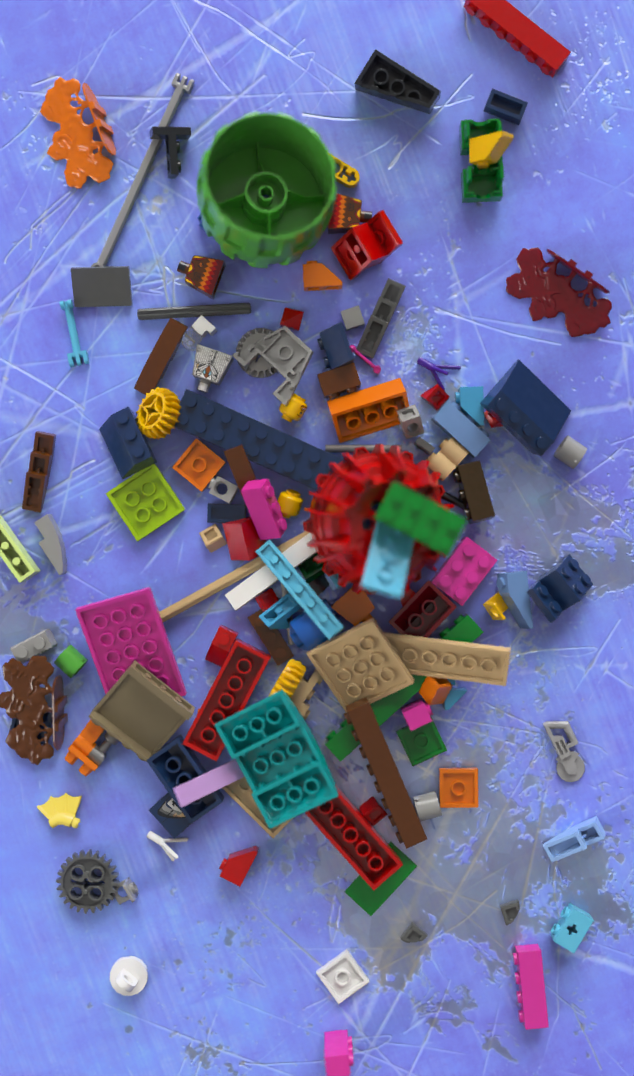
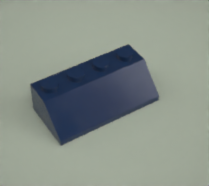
(176, 765)

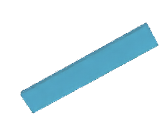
(299, 589)

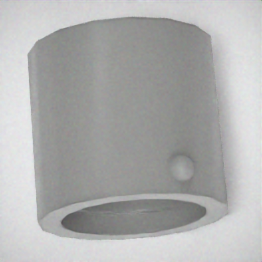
(570, 452)
(427, 806)

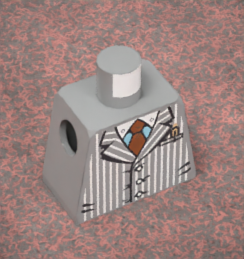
(210, 367)

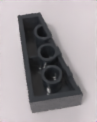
(396, 84)

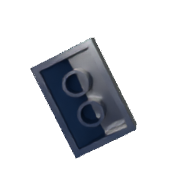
(127, 443)

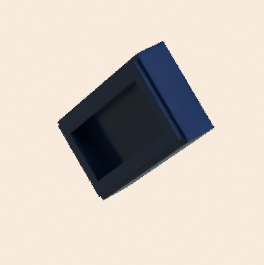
(225, 512)

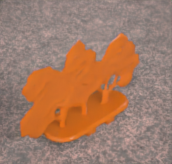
(75, 138)

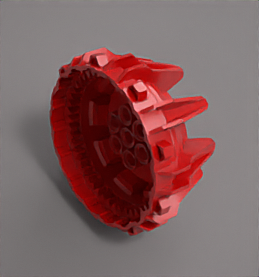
(346, 500)

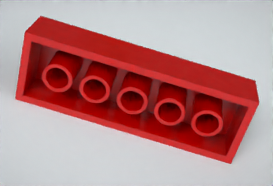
(226, 697)
(355, 839)

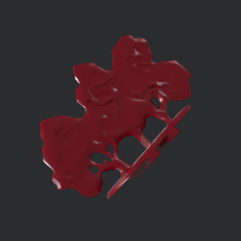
(554, 293)

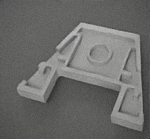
(285, 354)

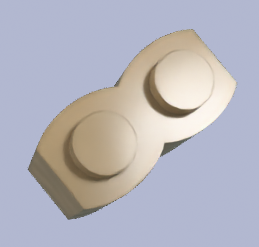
(447, 458)

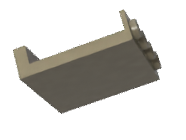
(141, 711)

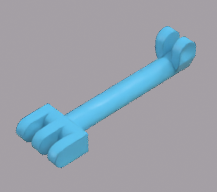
(77, 353)

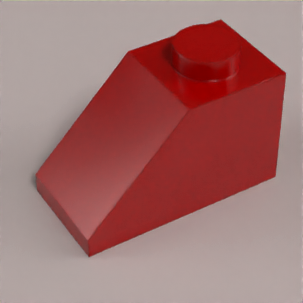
(221, 645)
(237, 865)

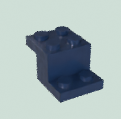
(560, 588)

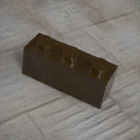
(473, 492)

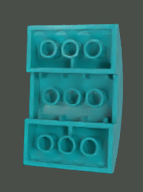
(278, 758)

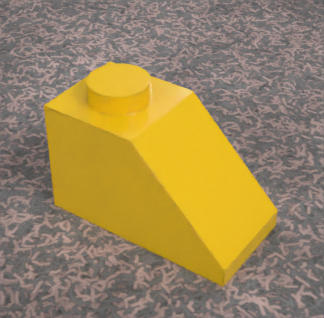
(488, 148)

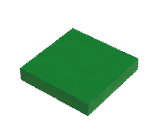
(421, 742)

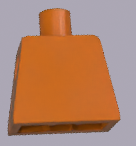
(354, 607)

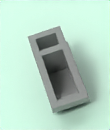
(53, 543)

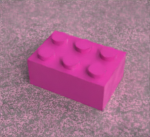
(463, 570)

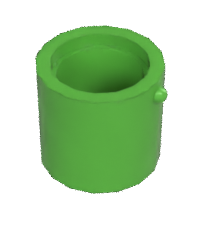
(70, 661)

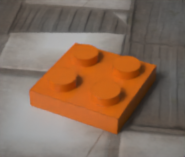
(199, 465)
(458, 787)

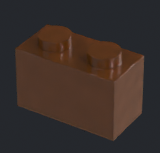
(339, 381)

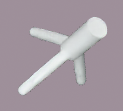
(162, 842)

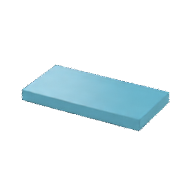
(387, 561)

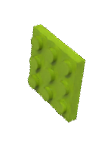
(145, 501)

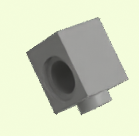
(410, 421)
(229, 495)

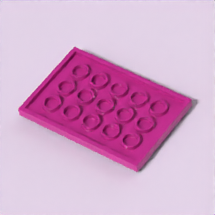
(126, 631)

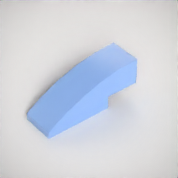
(574, 839)

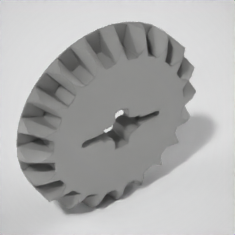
(260, 368)

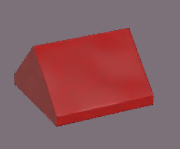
(242, 539)

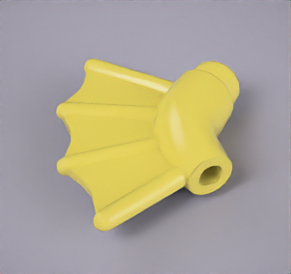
(61, 810)

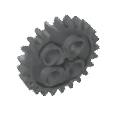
(87, 864)

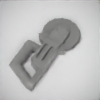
(569, 765)

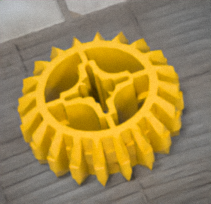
(158, 413)
(289, 678)

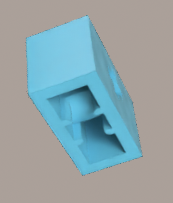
(571, 937)

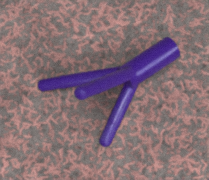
(439, 368)

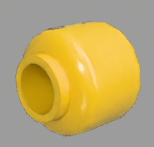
(294, 410)
(290, 503)

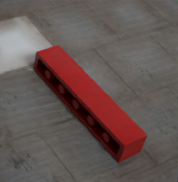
(521, 33)

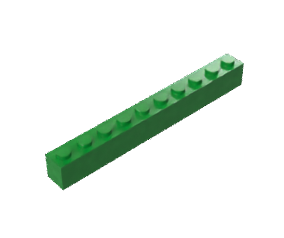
(342, 741)

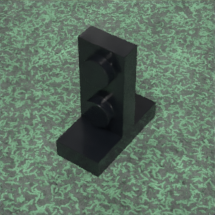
(170, 135)

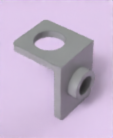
(131, 890)

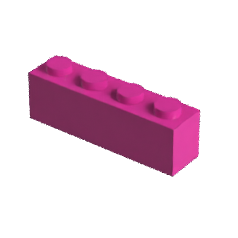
(531, 986)

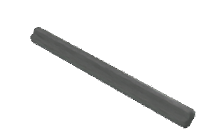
(194, 311)

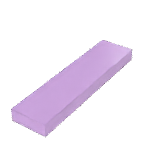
(208, 783)

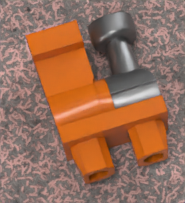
(87, 750)

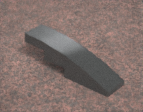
(380, 318)

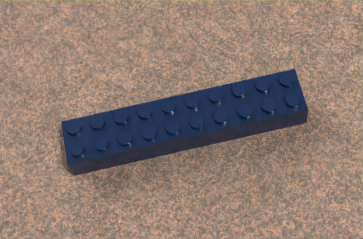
(261, 442)

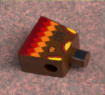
(347, 214)
(203, 274)

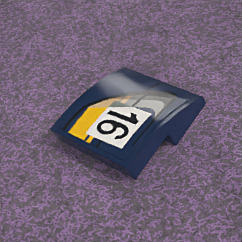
(169, 815)

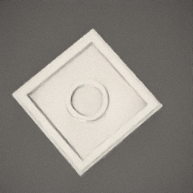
(342, 976)

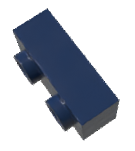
(505, 106)

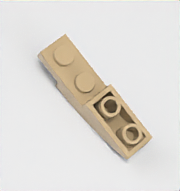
(305, 691)

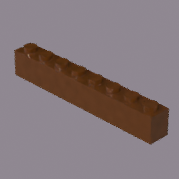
(386, 773)

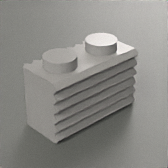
(34, 646)

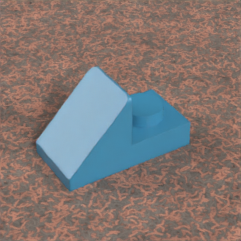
(276, 615)
(453, 696)

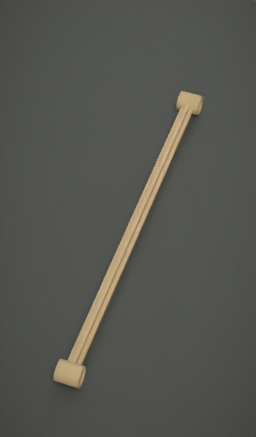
(225, 581)

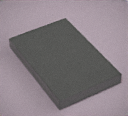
(101, 286)

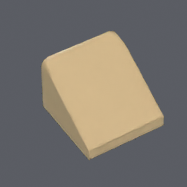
(213, 538)

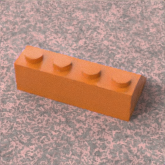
(368, 410)

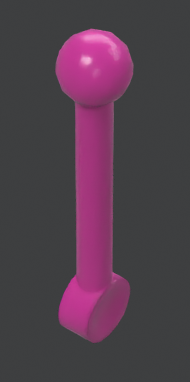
(376, 369)

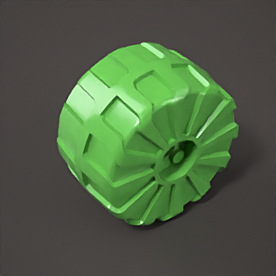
(271, 158)

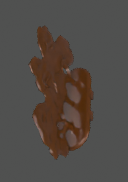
(28, 705)

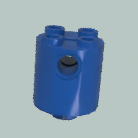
(306, 633)

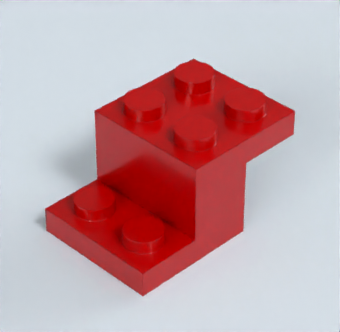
(366, 245)

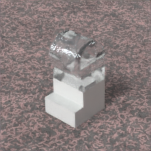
(196, 333)

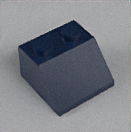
(335, 346)

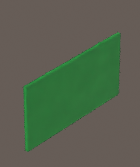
(372, 899)

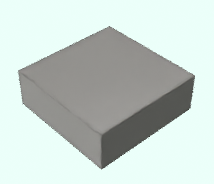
(352, 317)

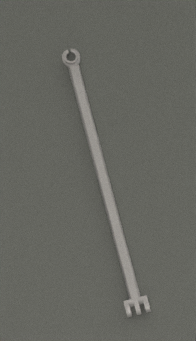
(180, 88)

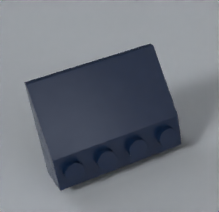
(527, 408)

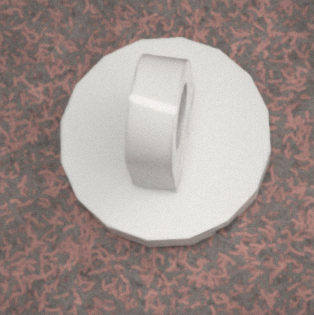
(129, 975)

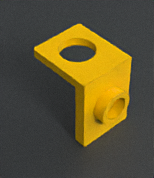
(496, 606)

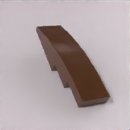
(161, 356)
(240, 466)
(39, 471)

